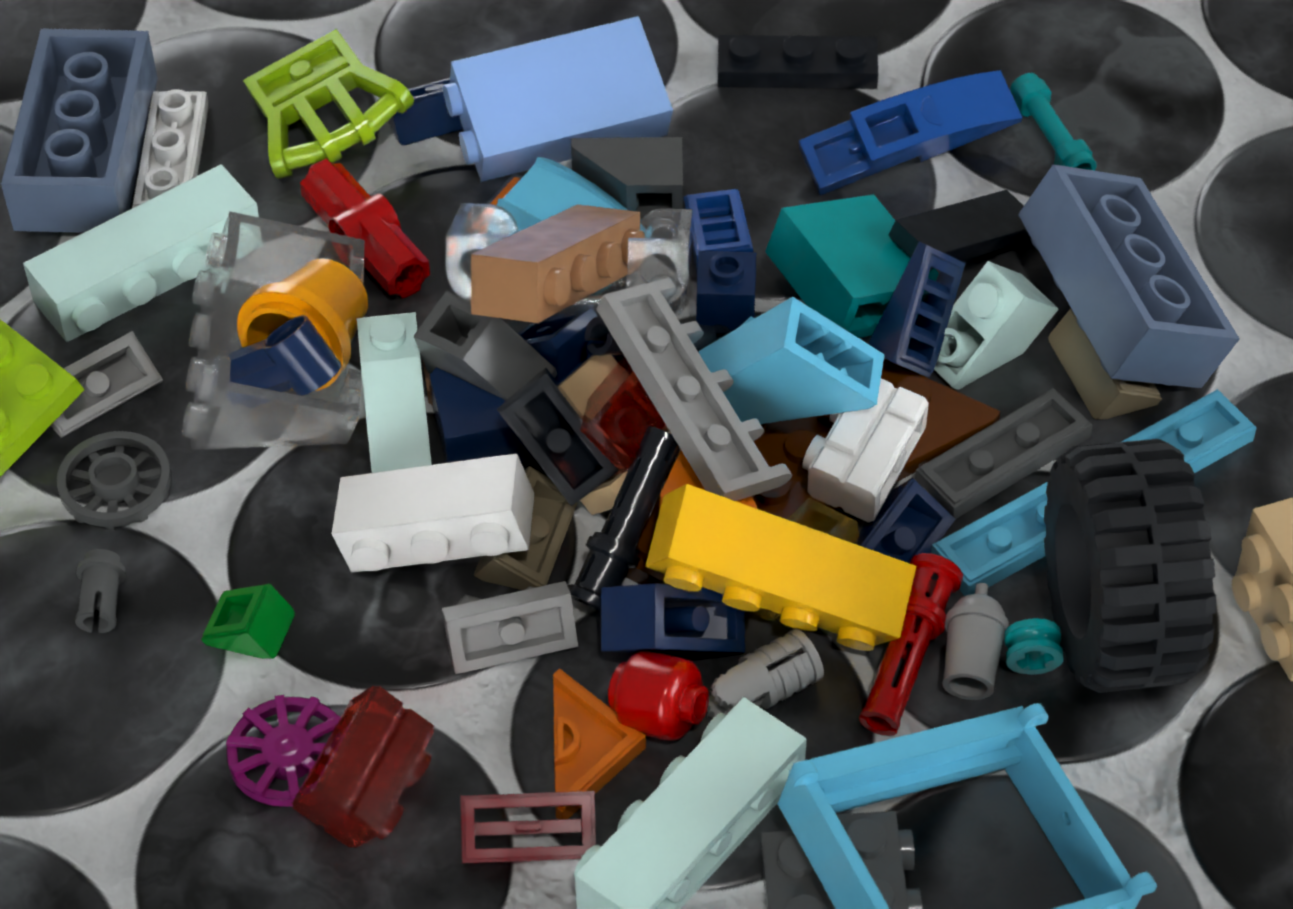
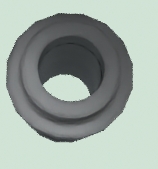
(100, 579)

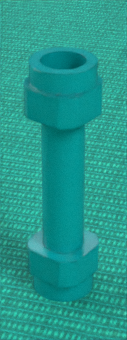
(1033, 100)

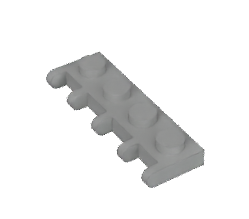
(687, 392)

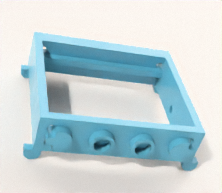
(938, 757)

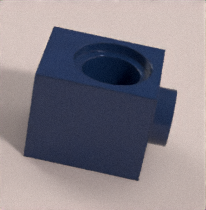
(725, 288)

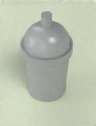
(973, 645)

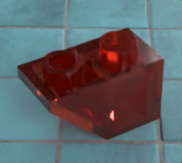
(619, 416)

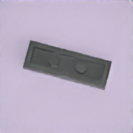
(1003, 453)

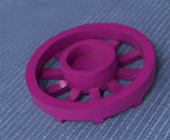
(285, 750)

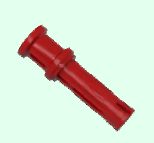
(922, 623)

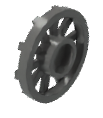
(114, 479)

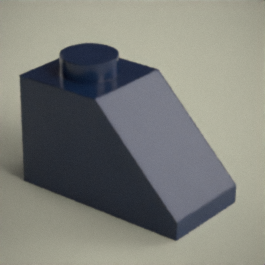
(669, 620)

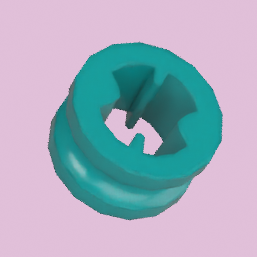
(1033, 646)

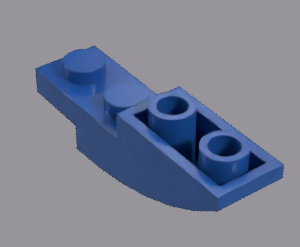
(909, 126)

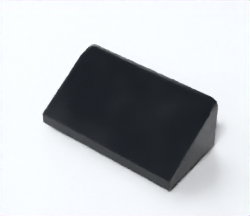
(551, 432)

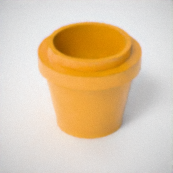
(320, 290)

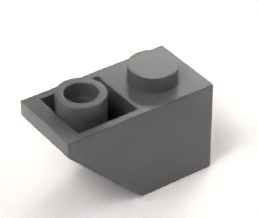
(635, 170)
(477, 348)

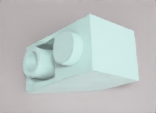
(991, 324)

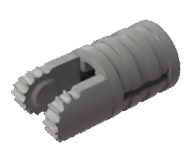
(768, 674)

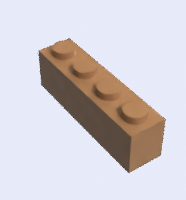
(552, 263)

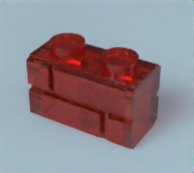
(365, 768)

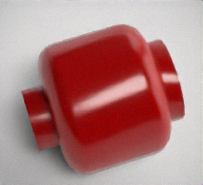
(658, 695)

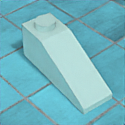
(393, 392)

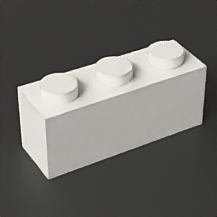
(433, 513)

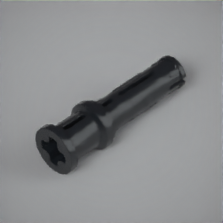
(615, 546)

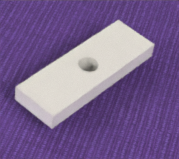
(171, 142)

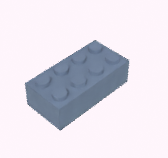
(79, 129)
(1127, 278)

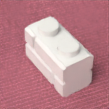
(866, 452)

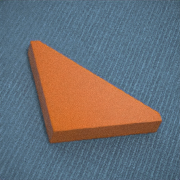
(587, 741)

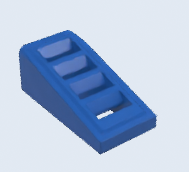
(718, 233)

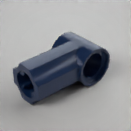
(287, 359)

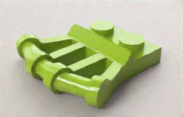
(310, 80)

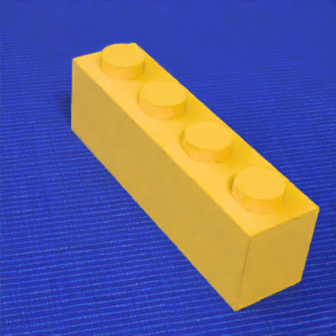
(780, 568)

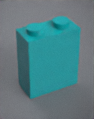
(841, 259)

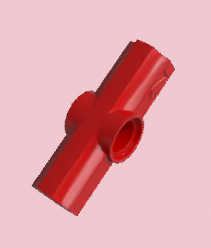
(356, 214)

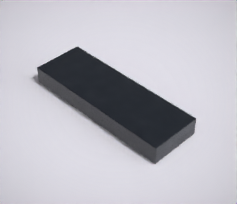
(964, 227)

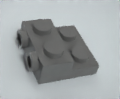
(882, 847)

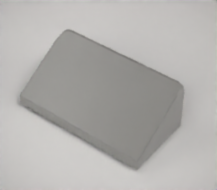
(109, 380)

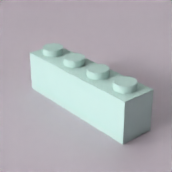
(134, 254)
(694, 816)

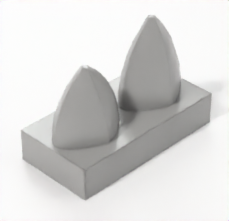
(509, 627)

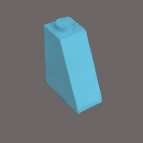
(795, 366)

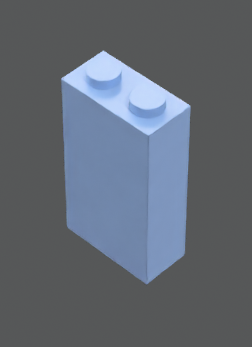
(556, 89)

